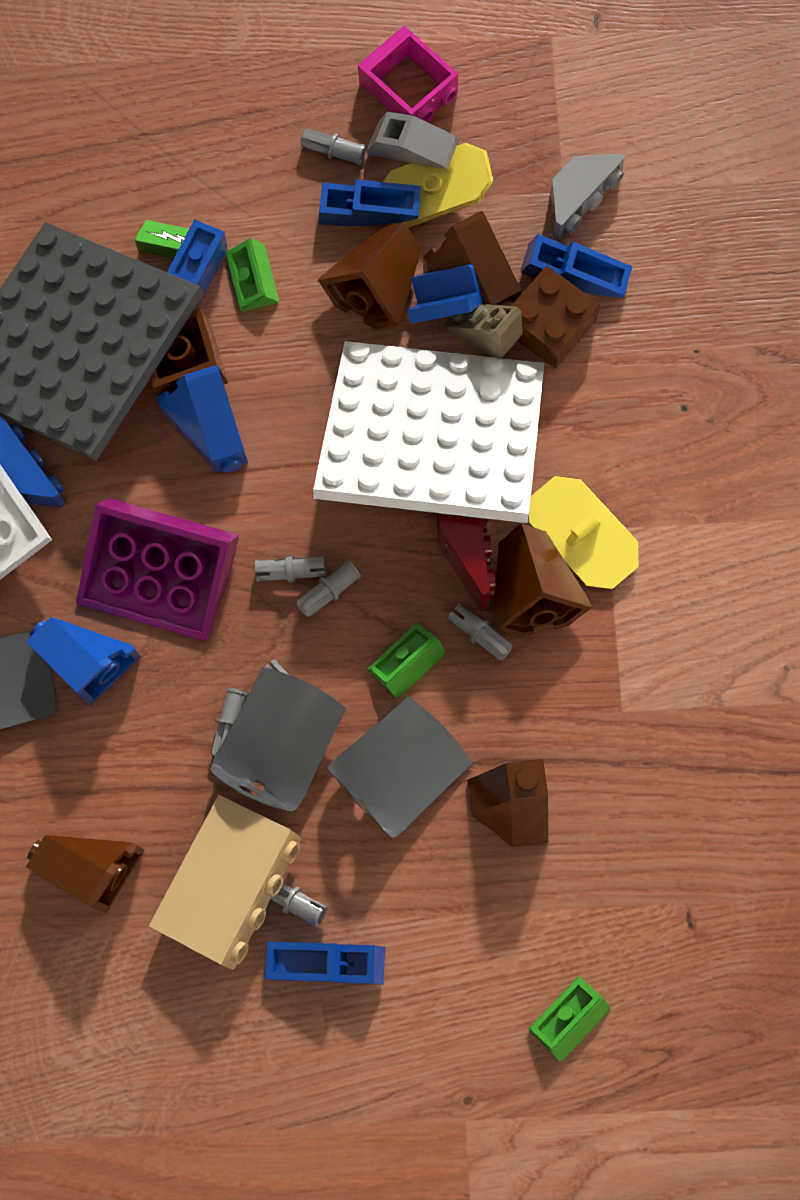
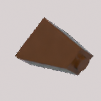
(475, 244)
(375, 276)
(534, 584)
(513, 802)
(85, 867)

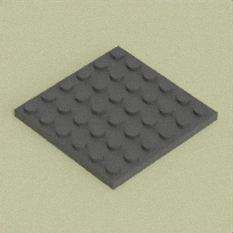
(83, 336)

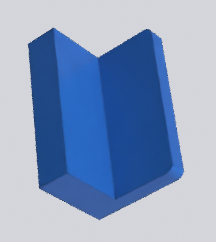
(199, 255)
(445, 293)

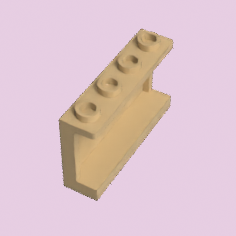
(226, 882)

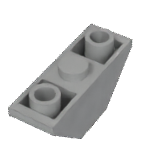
(412, 141)
(581, 188)

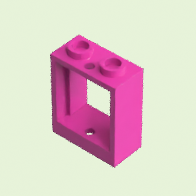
(392, 53)

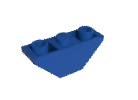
(25, 469)

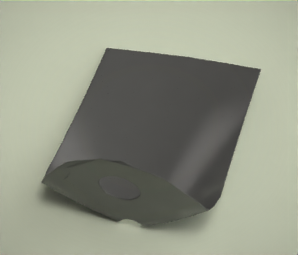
(25, 682)
(278, 739)
(400, 766)

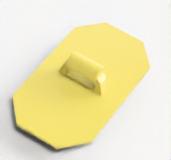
(450, 188)
(584, 532)

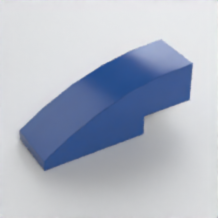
(368, 203)
(579, 265)
(325, 962)

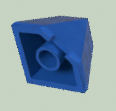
(205, 418)
(81, 656)

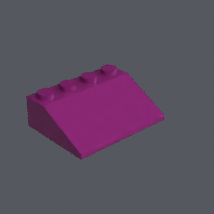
(156, 568)

